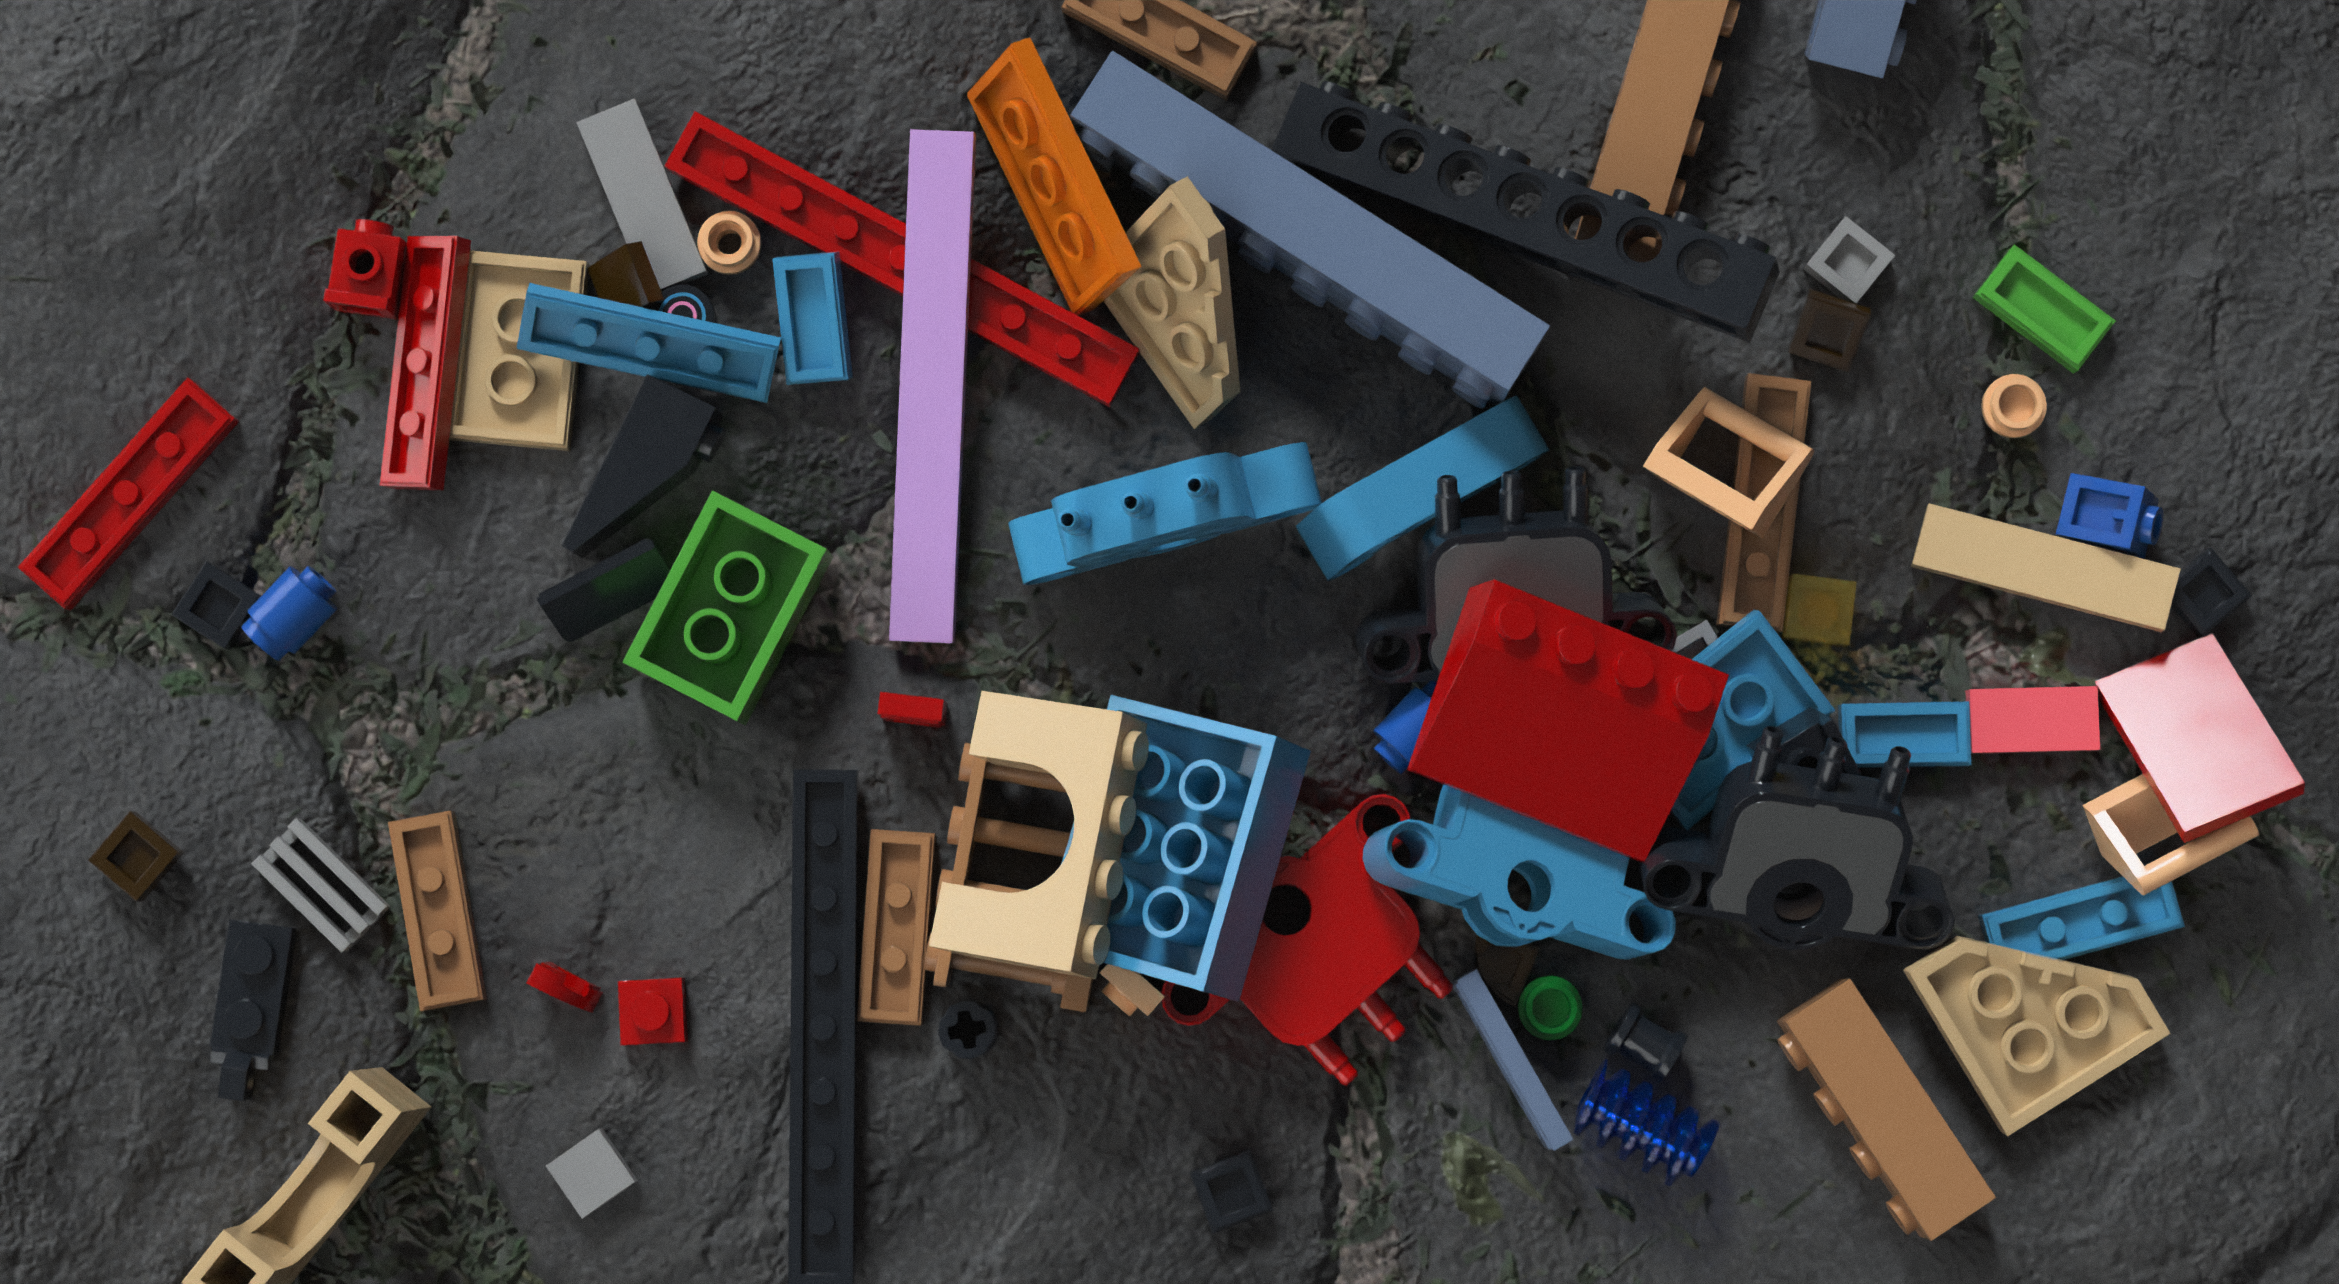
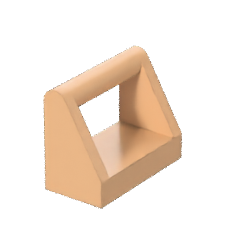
(1752, 515)
(2134, 819)

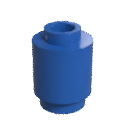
(290, 612)
(1402, 727)

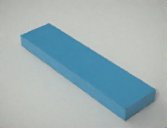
(648, 342)

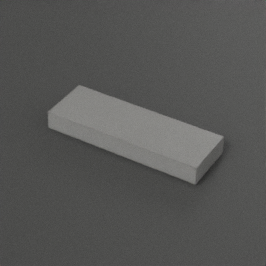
(642, 192)

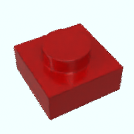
(652, 1011)

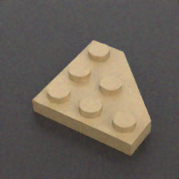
(1182, 302)
(2031, 1023)

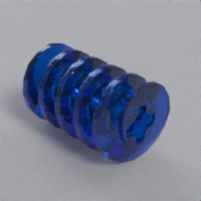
(1644, 1125)

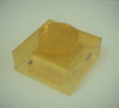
(1819, 610)

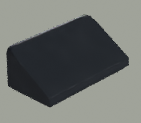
(606, 590)

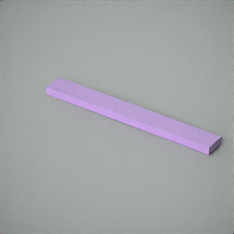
(932, 386)

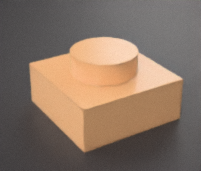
(1130, 990)

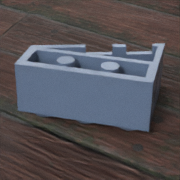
(1858, 34)

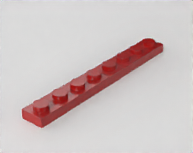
(875, 248)

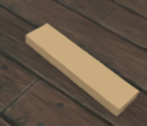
(2045, 567)

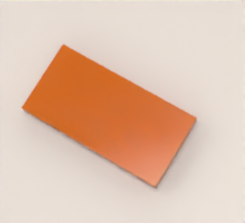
(1053, 178)

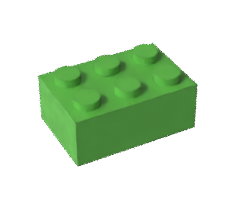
(728, 608)

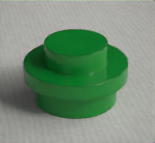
(1549, 1007)

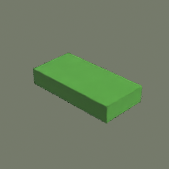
(2044, 309)

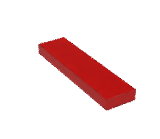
(425, 362)
(128, 494)

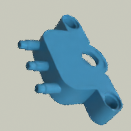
(1163, 510)
(1468, 863)

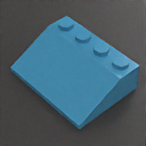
(1201, 848)

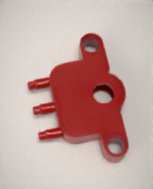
(1341, 956)

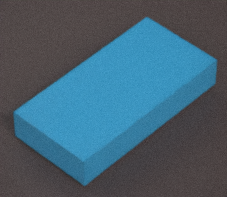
(812, 318)
(1931, 731)

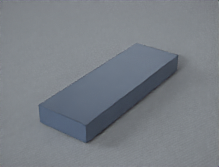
(1511, 1060)

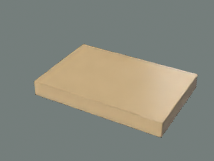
(507, 391)

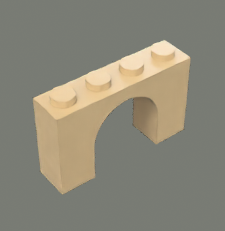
(1065, 917)
(359, 1134)

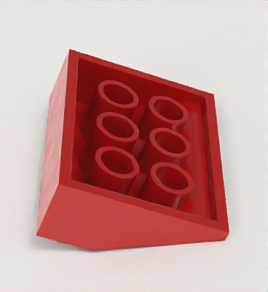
(1565, 719)

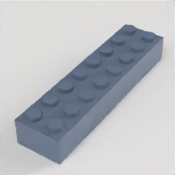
(1309, 233)

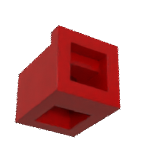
(376, 291)

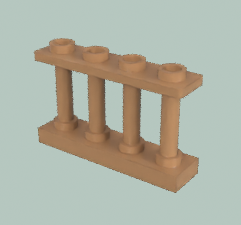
(966, 829)

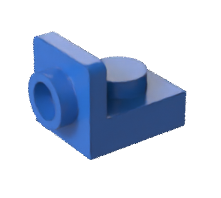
(2110, 515)

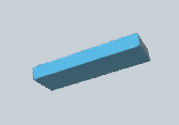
(2084, 919)

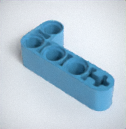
(1402, 494)

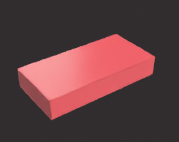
(2034, 719)

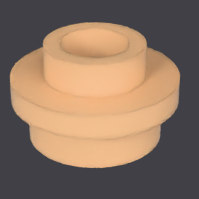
(729, 223)

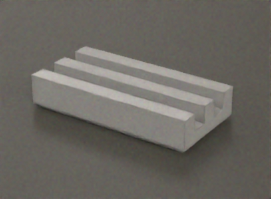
(282, 848)

